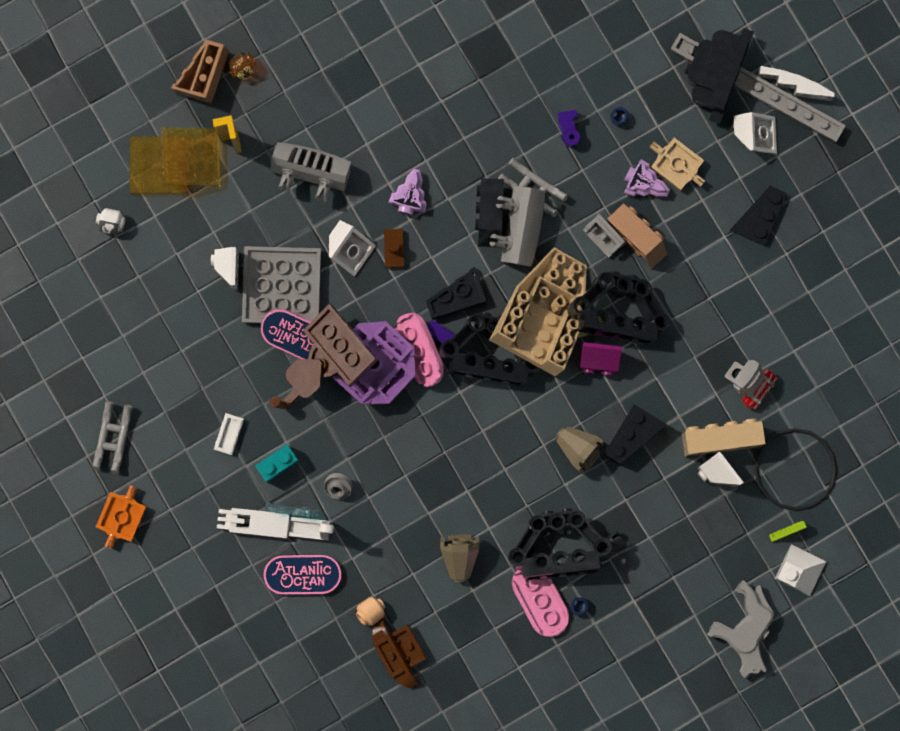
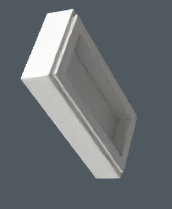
(228, 434)

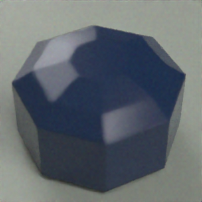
(619, 116)
(578, 606)

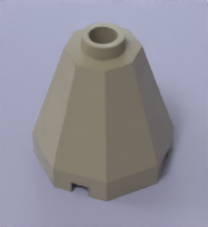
(579, 447)
(459, 555)

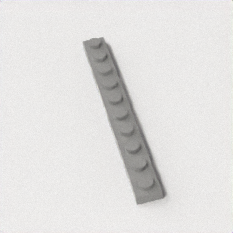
(772, 96)

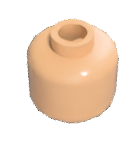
(370, 611)

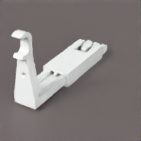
(274, 524)

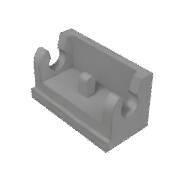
(603, 236)

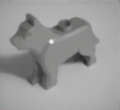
(748, 631)

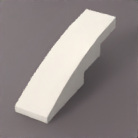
(802, 86)

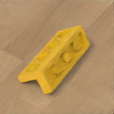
(227, 130)

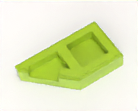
(787, 531)

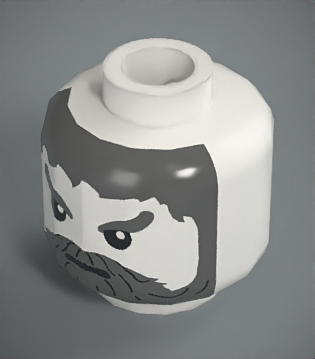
(110, 221)

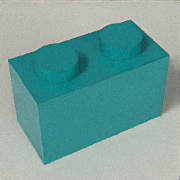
(276, 463)

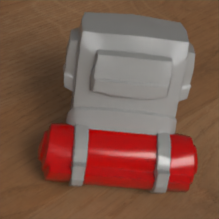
(751, 382)

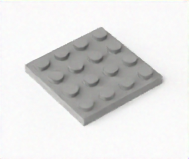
(280, 280)

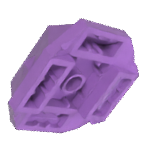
(395, 366)

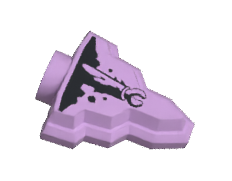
(644, 182)
(409, 195)

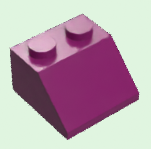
(600, 358)

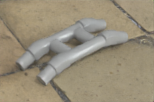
(530, 176)
(121, 429)

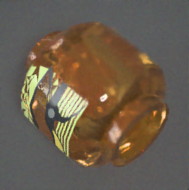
(242, 65)

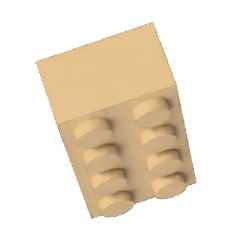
(724, 438)

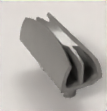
(311, 166)
(522, 226)

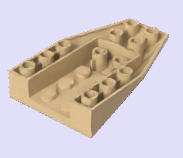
(537, 317)

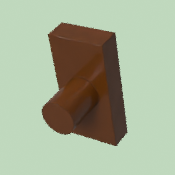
(393, 248)

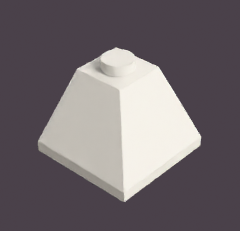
(756, 132)
(349, 247)
(227, 265)
(719, 472)
(800, 570)

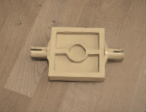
(677, 164)

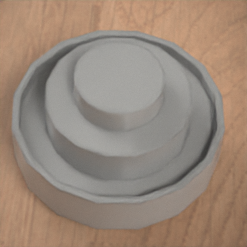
(338, 486)

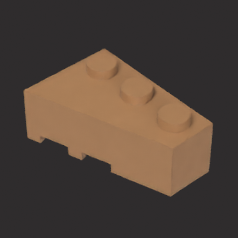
(203, 73)
(638, 234)

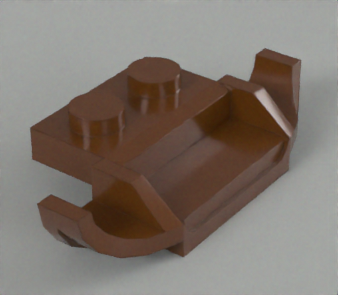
(398, 652)

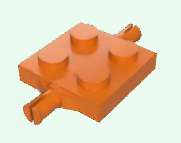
(121, 516)

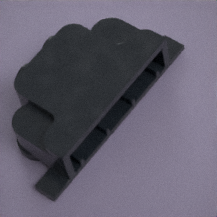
(716, 69)

